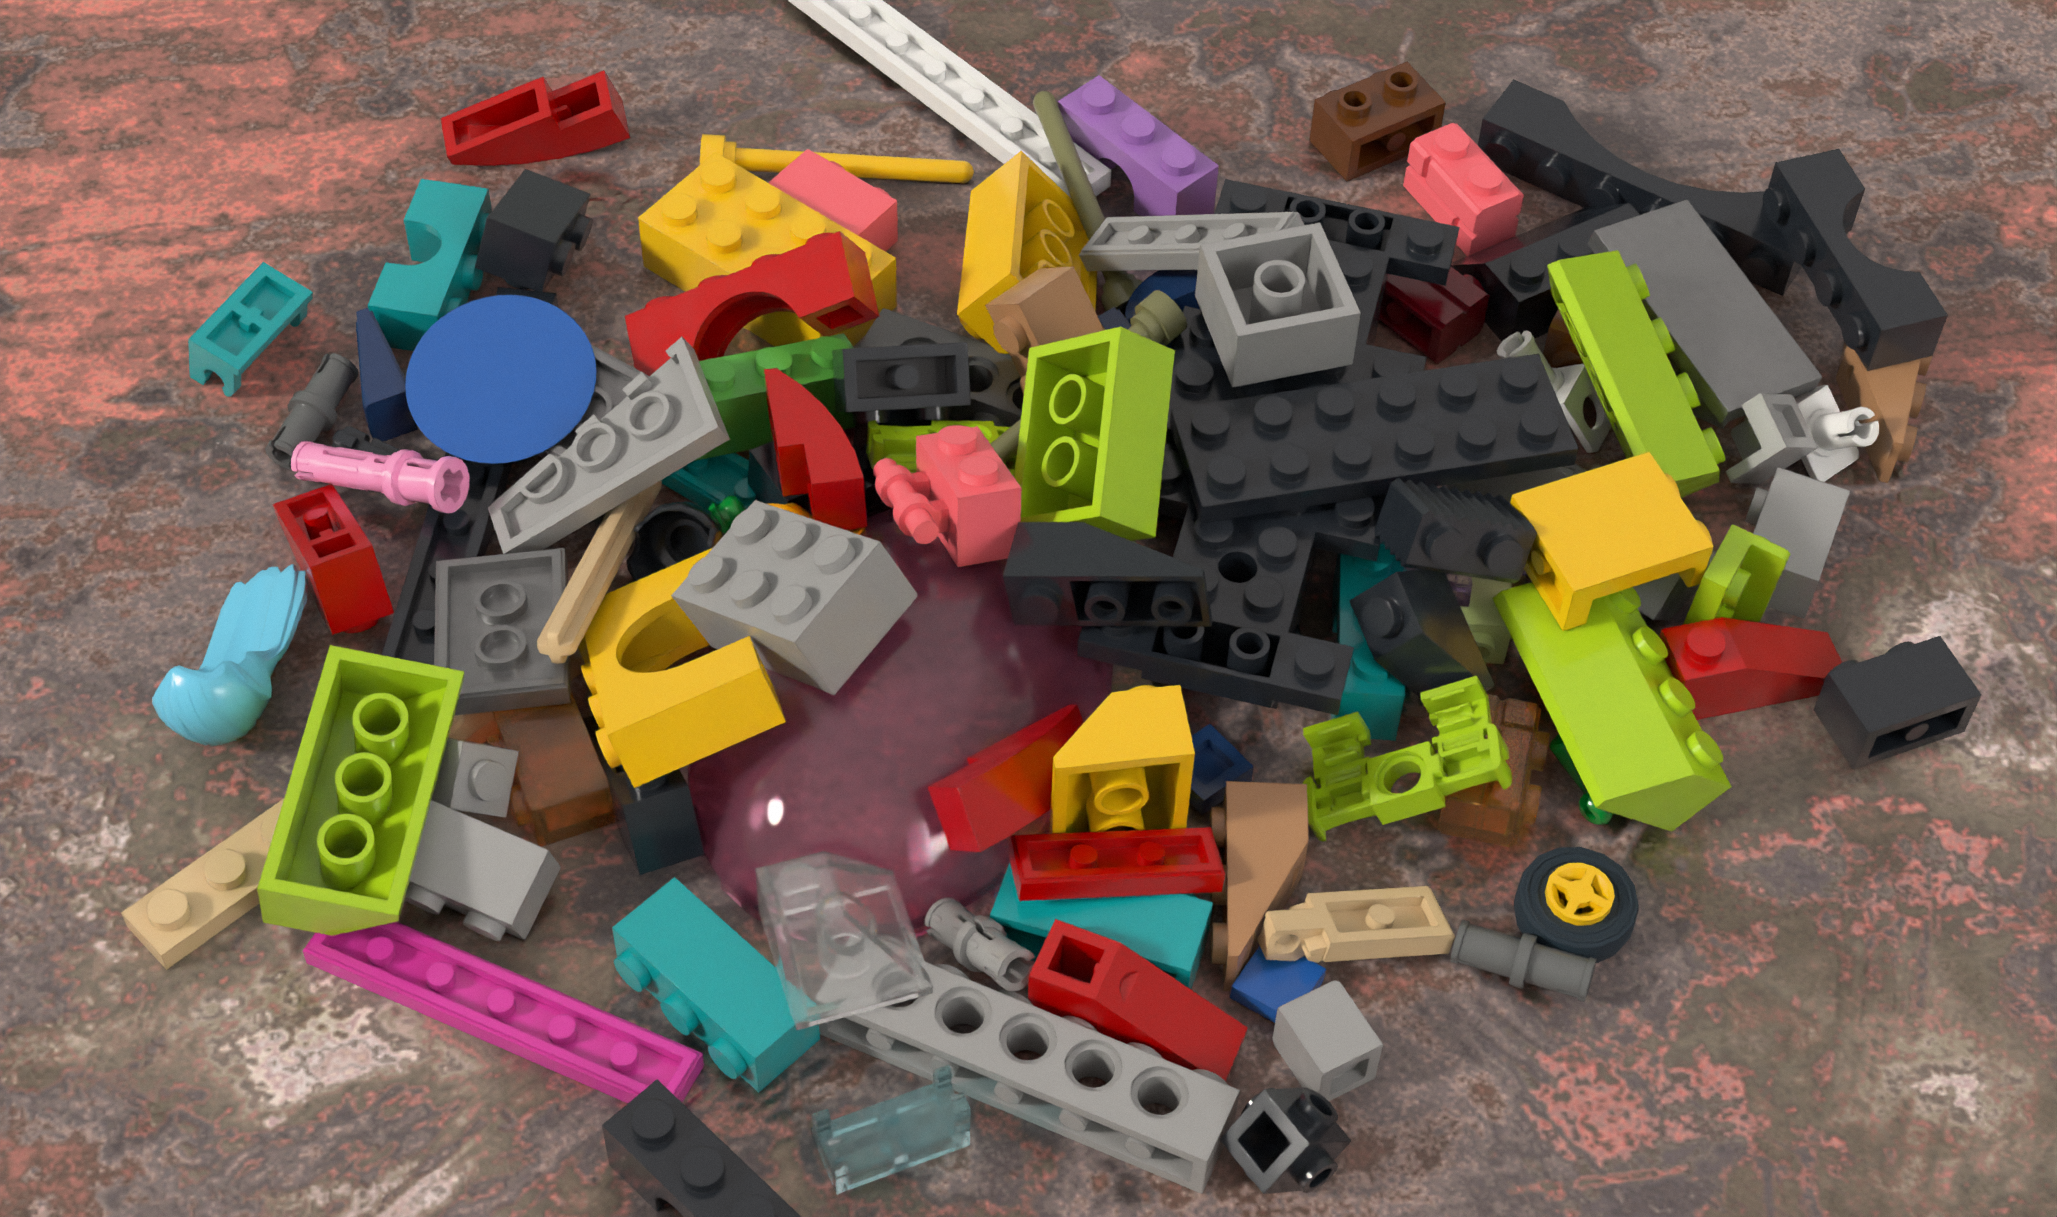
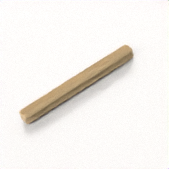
(594, 576)

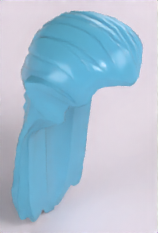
(234, 679)

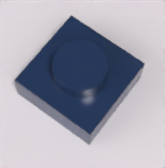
(1214, 765)

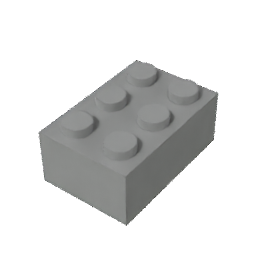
(800, 591)

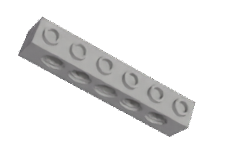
(1047, 1089)

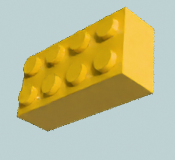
(726, 220)

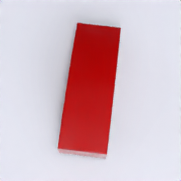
(537, 123)
(814, 454)
(1003, 784)

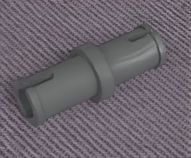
(313, 409)
(1523, 960)

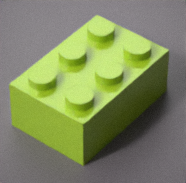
(1095, 432)

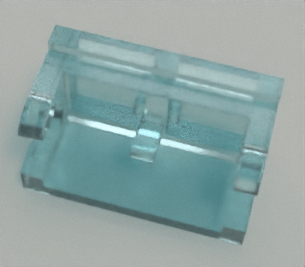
(893, 1133)

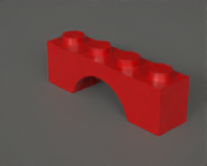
(820, 282)

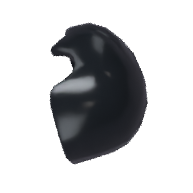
(670, 536)

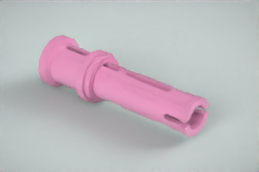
(401, 476)

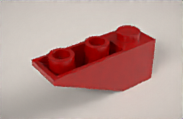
(1131, 1000)

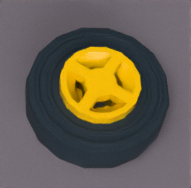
(1574, 879)

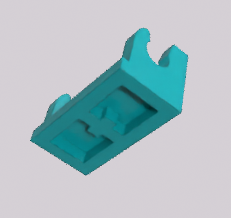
(246, 326)

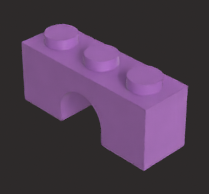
(1162, 166)

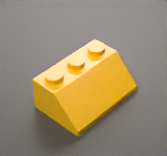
(1126, 765)

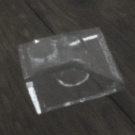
(839, 937)

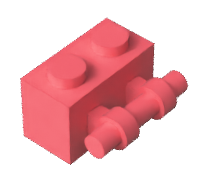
(955, 494)

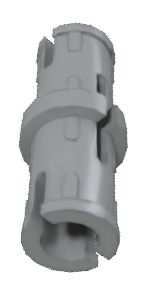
(980, 944)

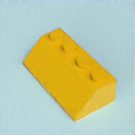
(1013, 229)

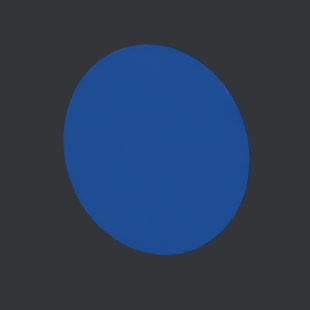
(500, 379)

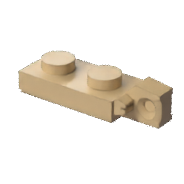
(1358, 926)

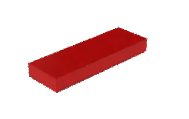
(1115, 863)

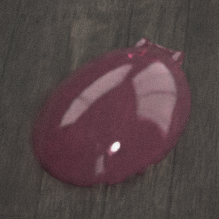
(859, 763)

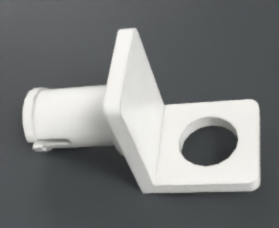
(1571, 388)
(1833, 432)

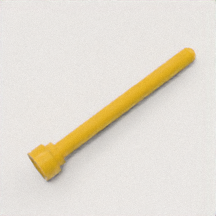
(859, 165)

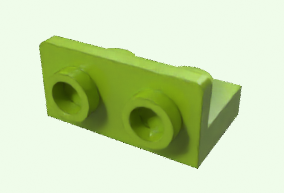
(1739, 578)

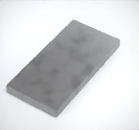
(1712, 311)

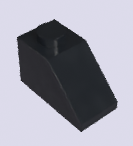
(1419, 631)

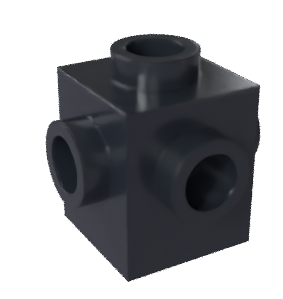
(1287, 1140)

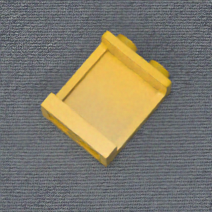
(1609, 535)

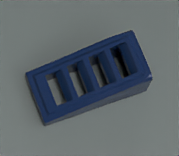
(381, 382)

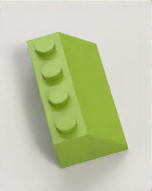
(1631, 369)
(1618, 707)
(358, 793)

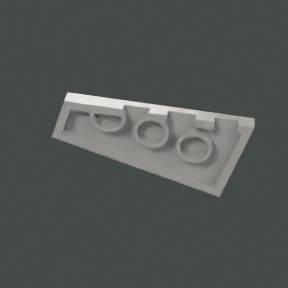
(638, 443)

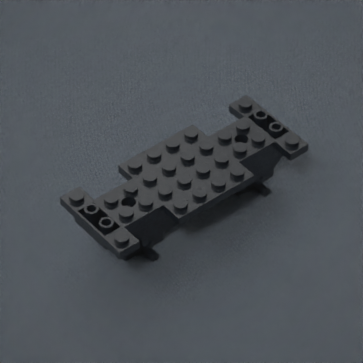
(1264, 561)

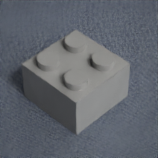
(1276, 304)

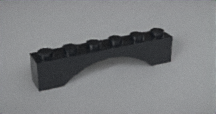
(1546, 147)

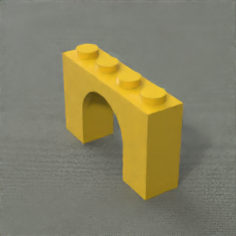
(673, 716)

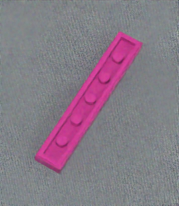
(507, 1010)

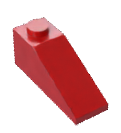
(336, 559)
(1747, 663)

